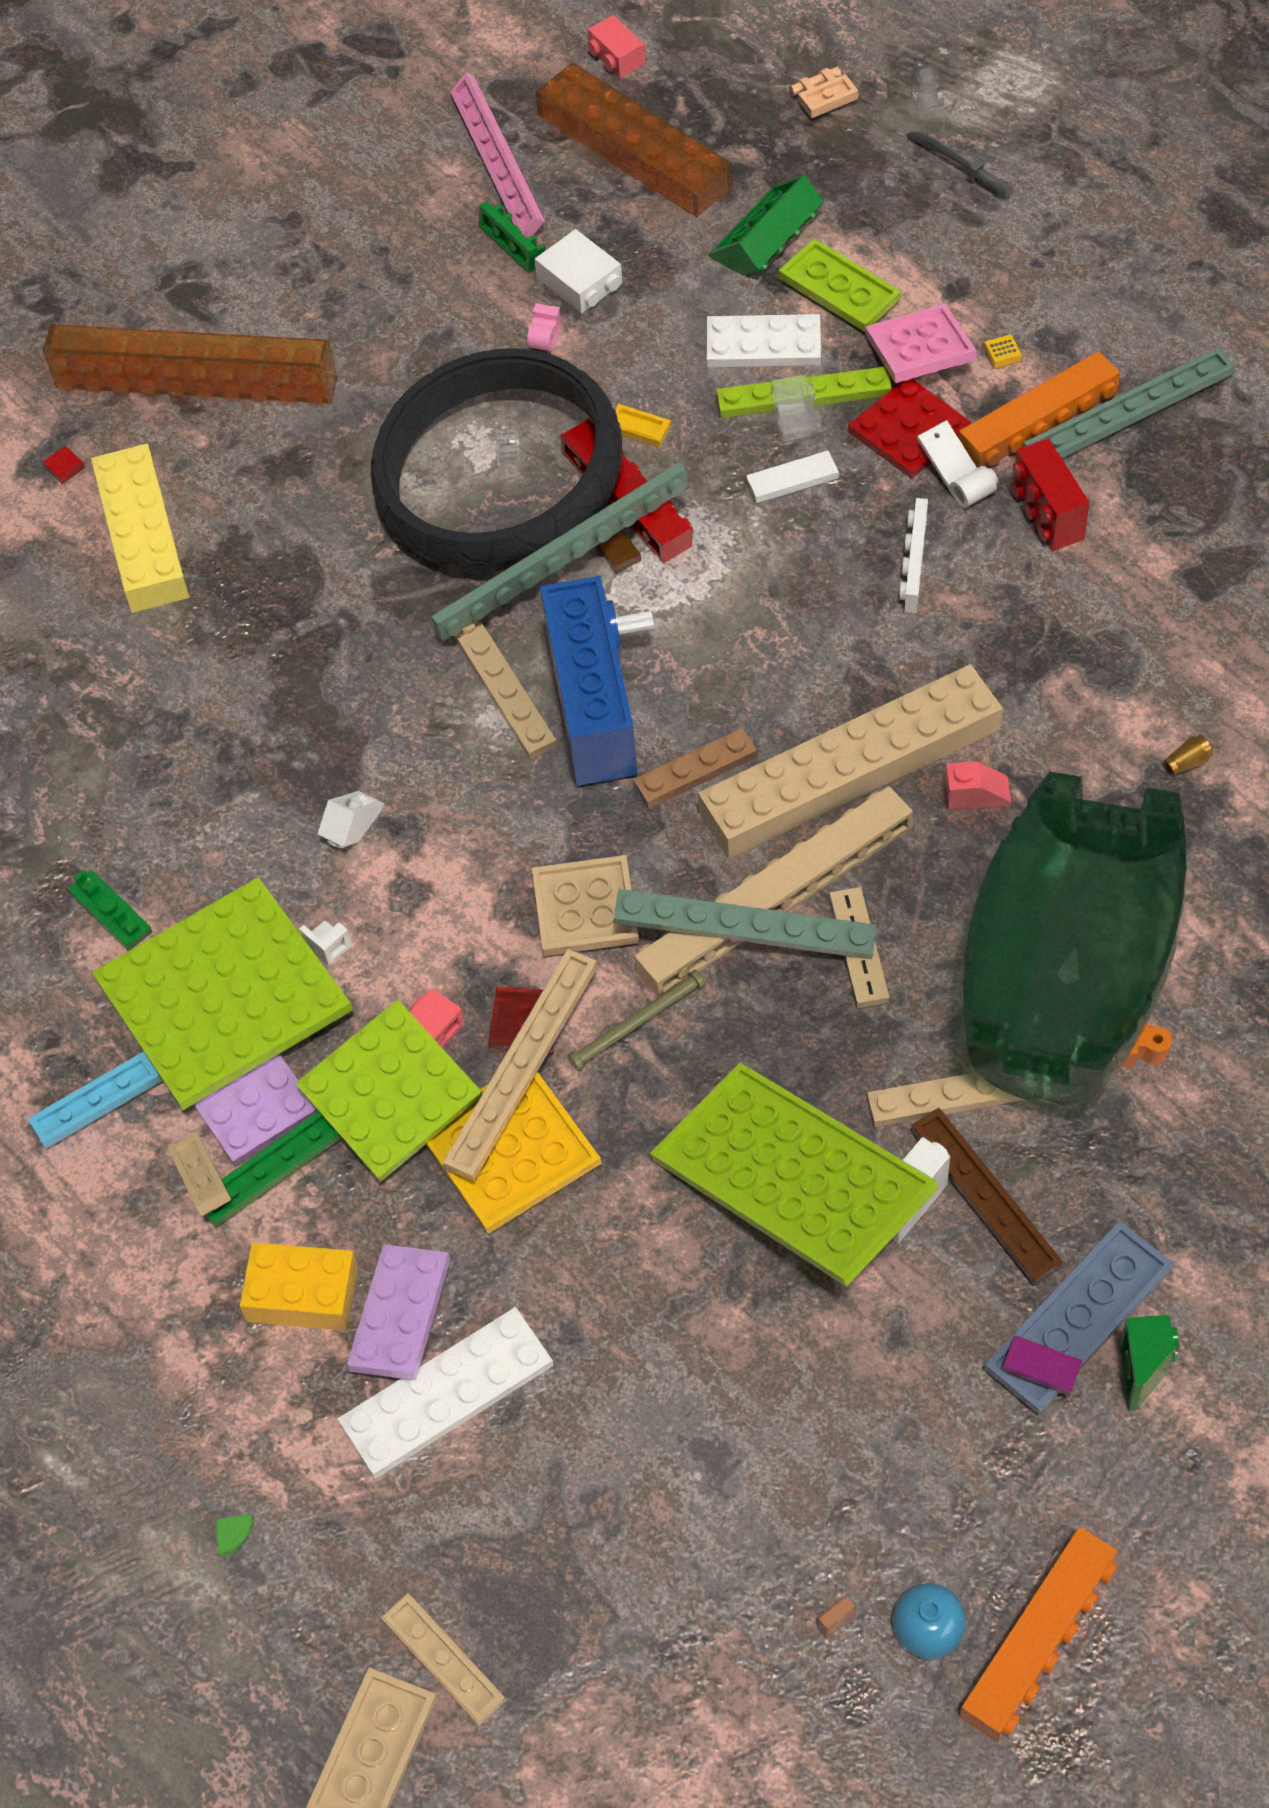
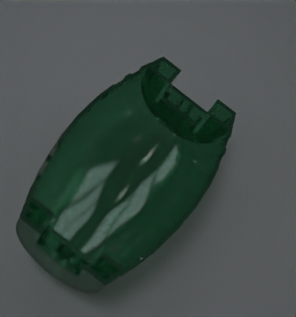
(1072, 940)

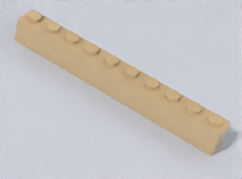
(782, 884)

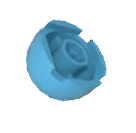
(929, 1621)

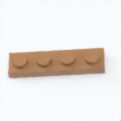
(695, 768)

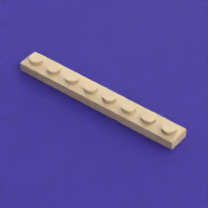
(520, 1065)

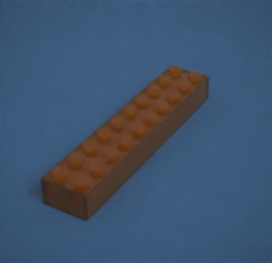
(191, 363)

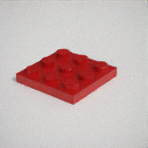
(897, 420)

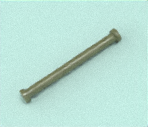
(693, 981)

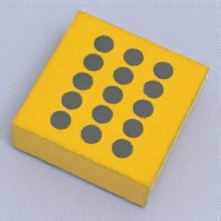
(1002, 351)

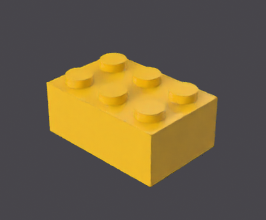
(299, 1286)

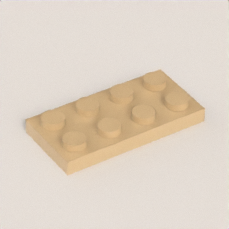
(374, 1744)

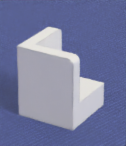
(327, 941)

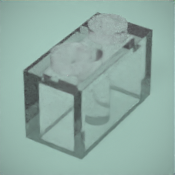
(794, 409)

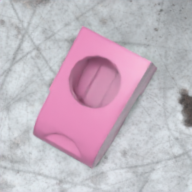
(544, 327)

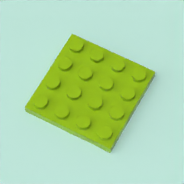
(389, 1090)

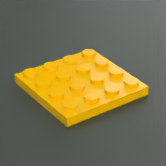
(530, 1161)

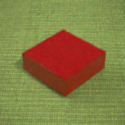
(63, 464)

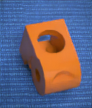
(1151, 1046)

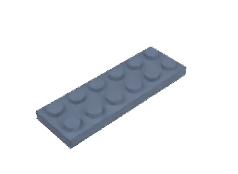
(1087, 1307)

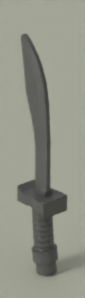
(975, 169)

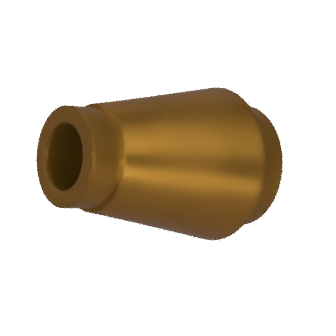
(1190, 754)

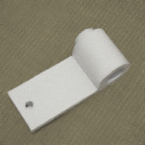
(956, 467)

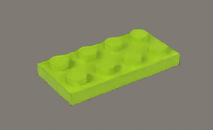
(839, 284)

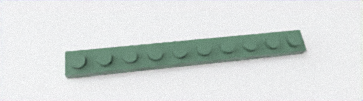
(560, 552)

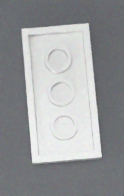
(763, 340)

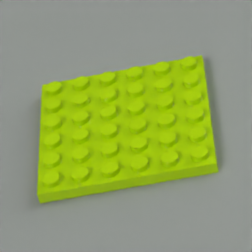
(221, 992)

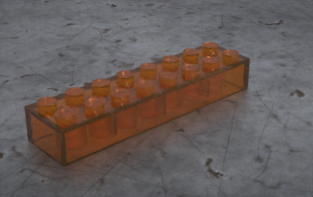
(634, 139)

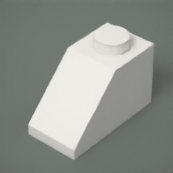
(348, 818)

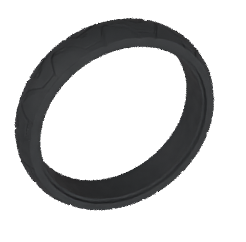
(469, 378)

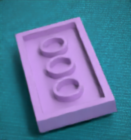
(399, 1312)

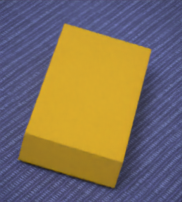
(642, 425)

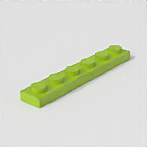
(828, 390)

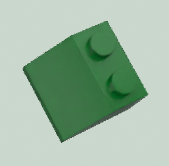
(1146, 1354)

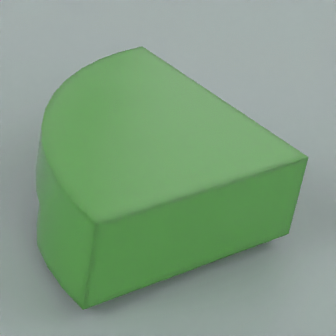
(233, 1533)

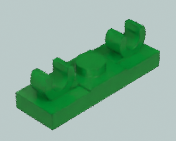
(509, 236)
(109, 909)

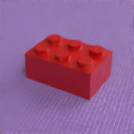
(1050, 494)

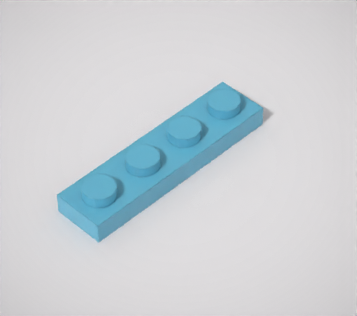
(94, 1100)

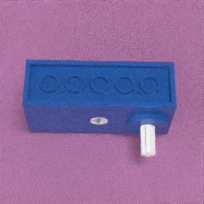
(589, 678)

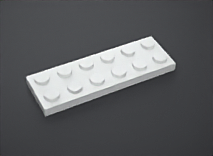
(445, 1392)

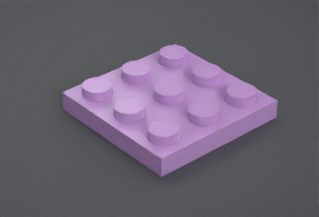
(255, 1109)

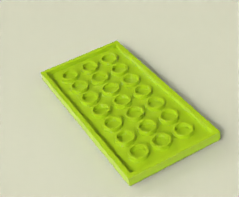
(794, 1173)

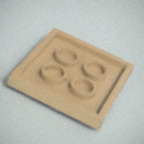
(579, 905)

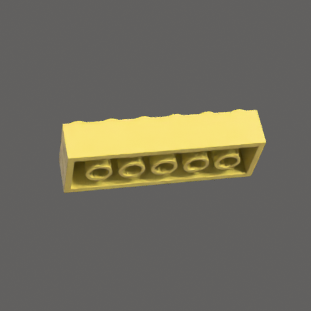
(139, 528)

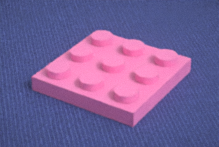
(920, 343)

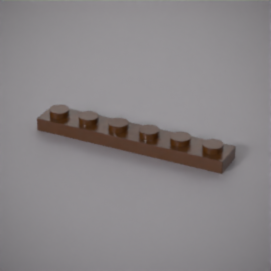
(990, 1199)

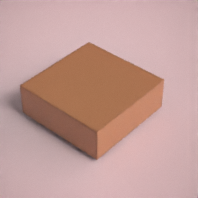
(836, 1617)

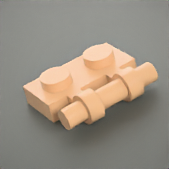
(824, 91)

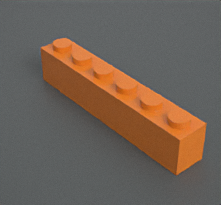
(1040, 410)
(1038, 1635)

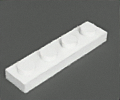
(912, 566)

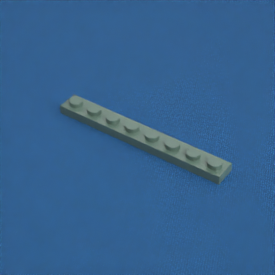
(1138, 403)
(745, 923)

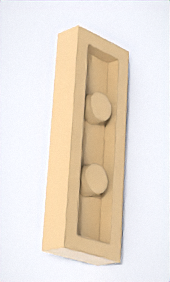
(199, 1174)

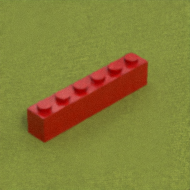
(660, 530)

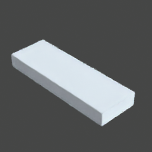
(792, 476)

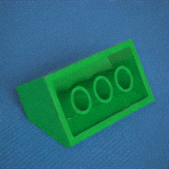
(768, 226)

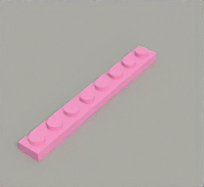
(497, 155)

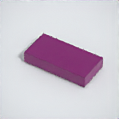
(1042, 1365)

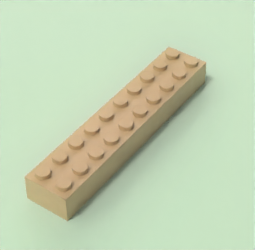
(849, 761)

